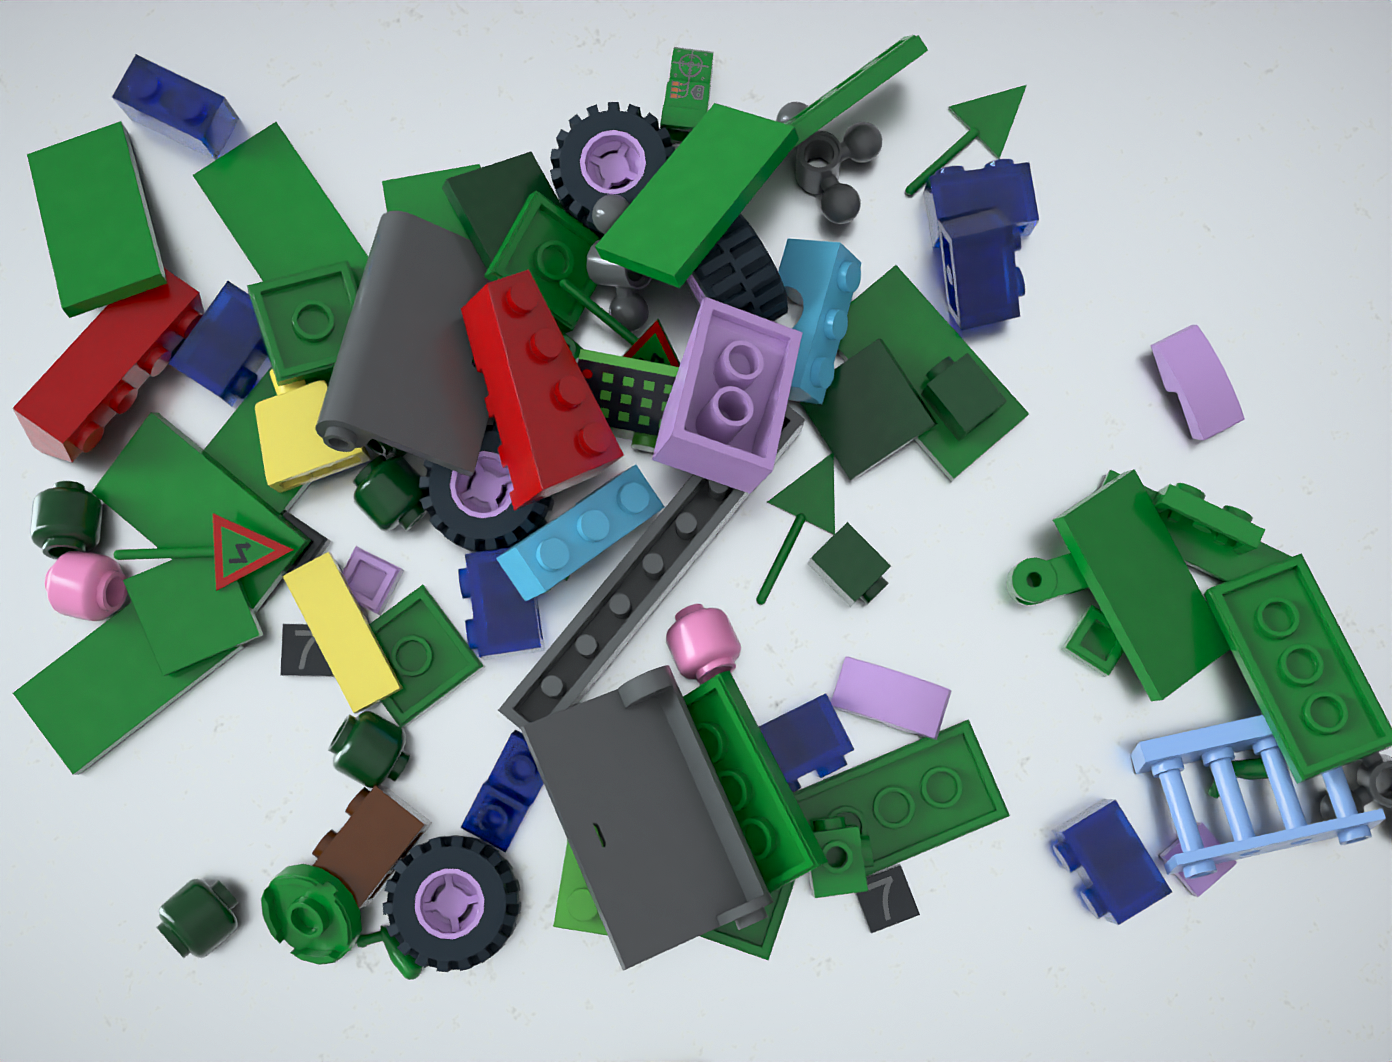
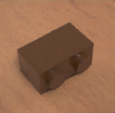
(370, 842)

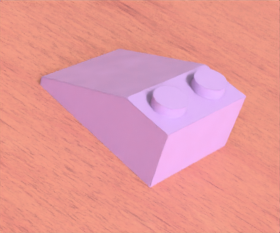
(729, 397)

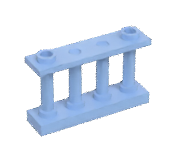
(1217, 748)

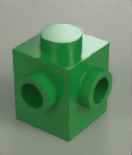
(846, 855)

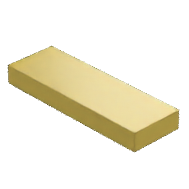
(342, 632)

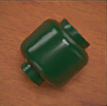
(390, 493)
(66, 519)
(369, 749)
(198, 918)

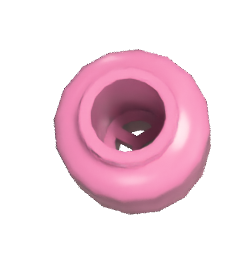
(85, 585)
(703, 642)

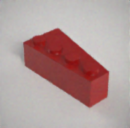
(536, 392)

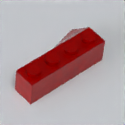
(106, 368)

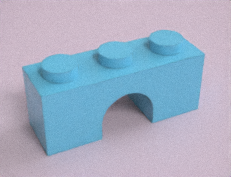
(823, 281)
(580, 533)

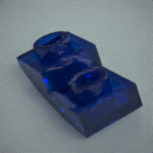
(505, 795)

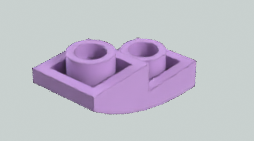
(1197, 376)
(891, 697)

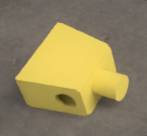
(288, 437)

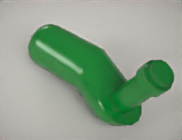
(1245, 769)
(405, 964)

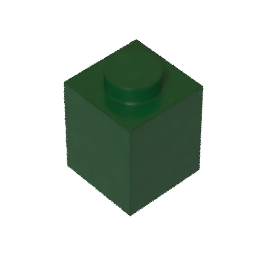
(961, 395)
(850, 566)

